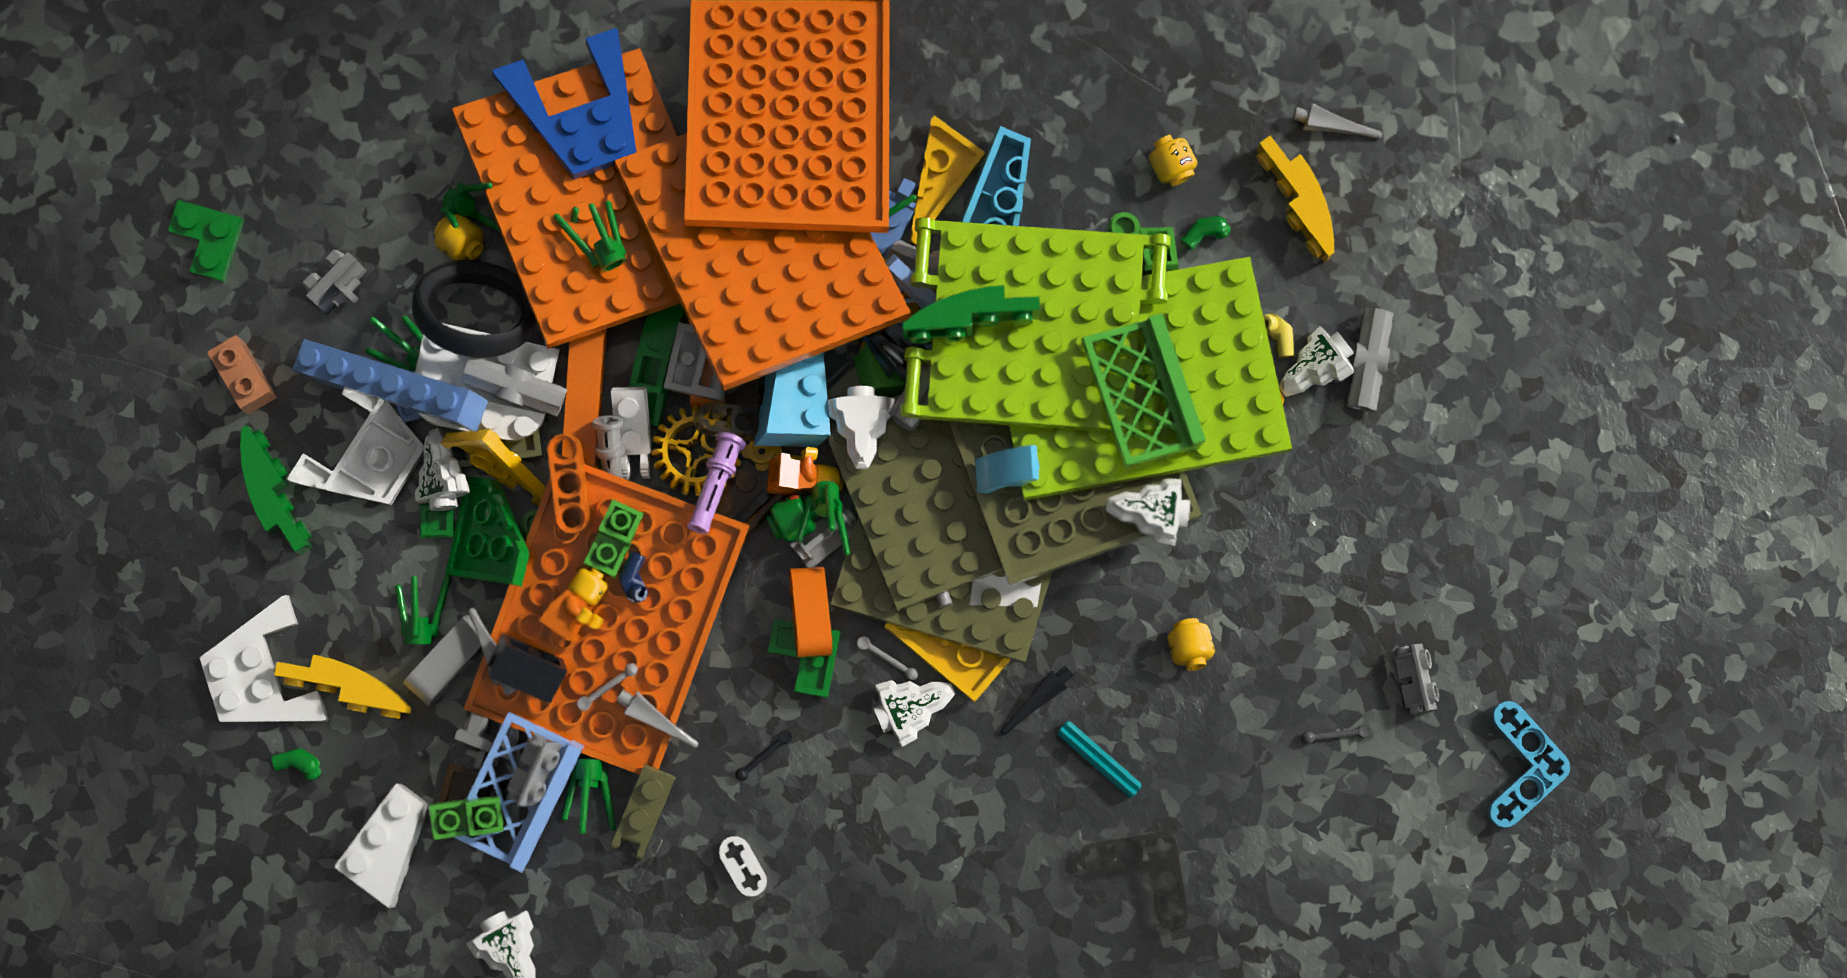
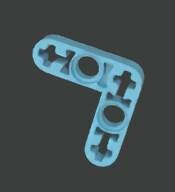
(1537, 770)

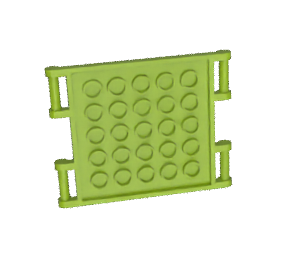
(1036, 369)

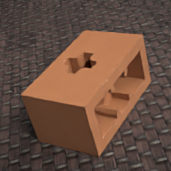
(242, 374)

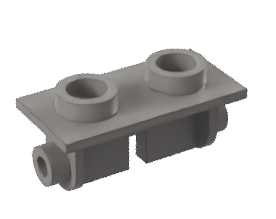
(823, 541)
(1422, 690)
(542, 757)

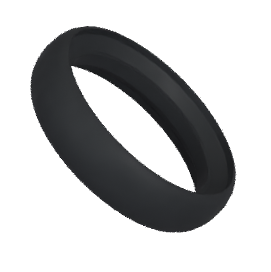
(466, 343)

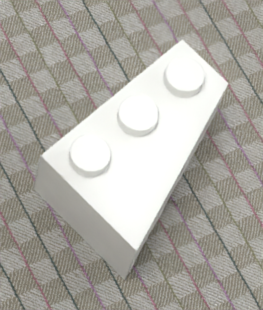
(384, 846)

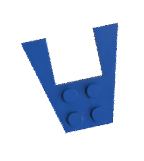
(587, 135)

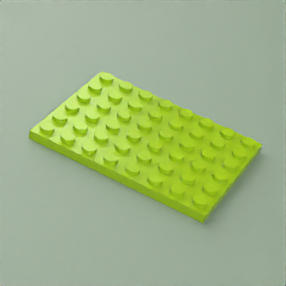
(1229, 373)

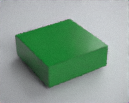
(436, 523)

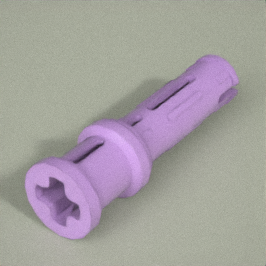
(720, 469)

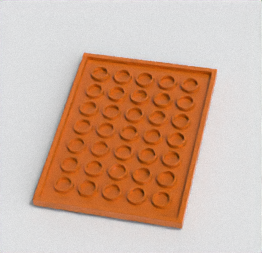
(788, 115)
(532, 186)
(754, 291)
(660, 635)

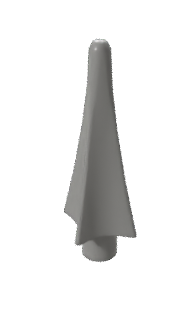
(1319, 119)
(488, 645)
(644, 711)

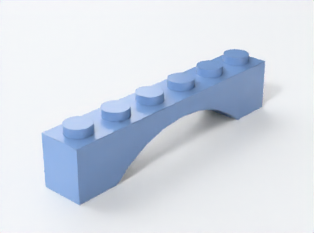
(391, 384)

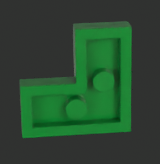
(216, 237)
(814, 672)

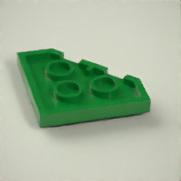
(487, 537)

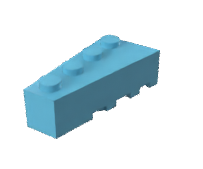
(1000, 182)
(795, 406)

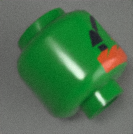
(786, 518)

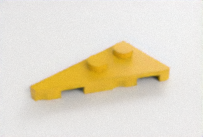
(946, 168)
(495, 459)
(962, 666)

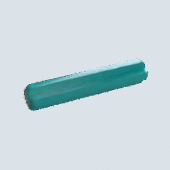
(1099, 759)

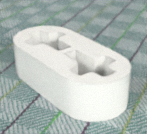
(750, 862)

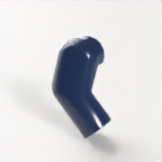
(631, 580)

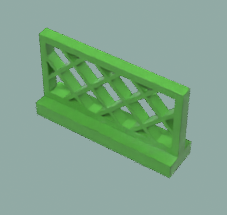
(1171, 383)

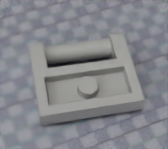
(687, 367)

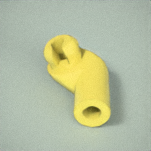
(1282, 333)

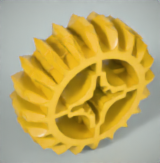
(681, 447)

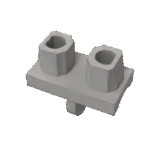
(337, 283)
(474, 734)

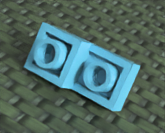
(1007, 468)

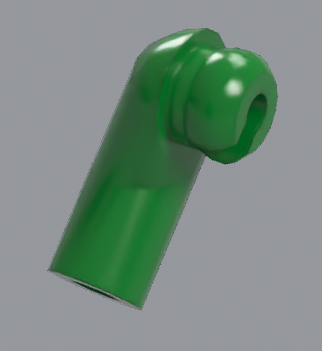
(1205, 227)
(300, 760)

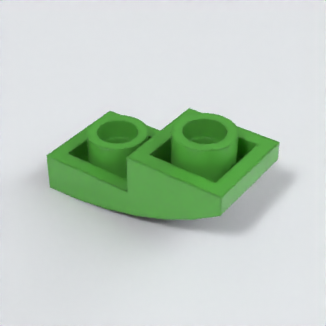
(613, 539)
(466, 817)

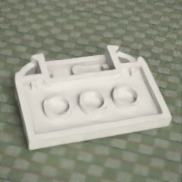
(503, 418)

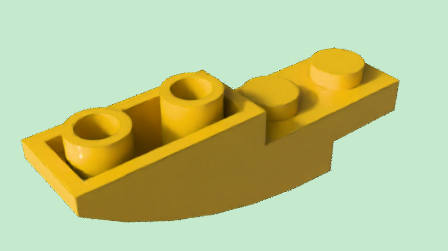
(1309, 208)
(356, 686)

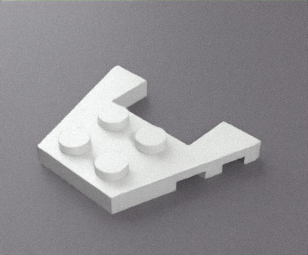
(375, 461)
(243, 674)

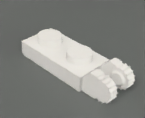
(632, 406)

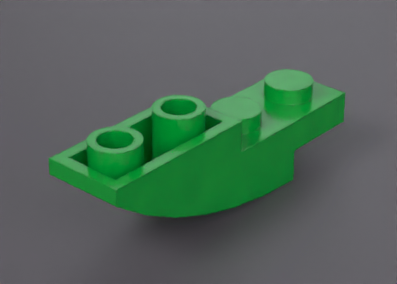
(956, 313)
(654, 357)
(263, 481)

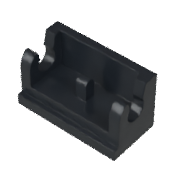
(526, 668)

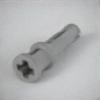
(609, 443)

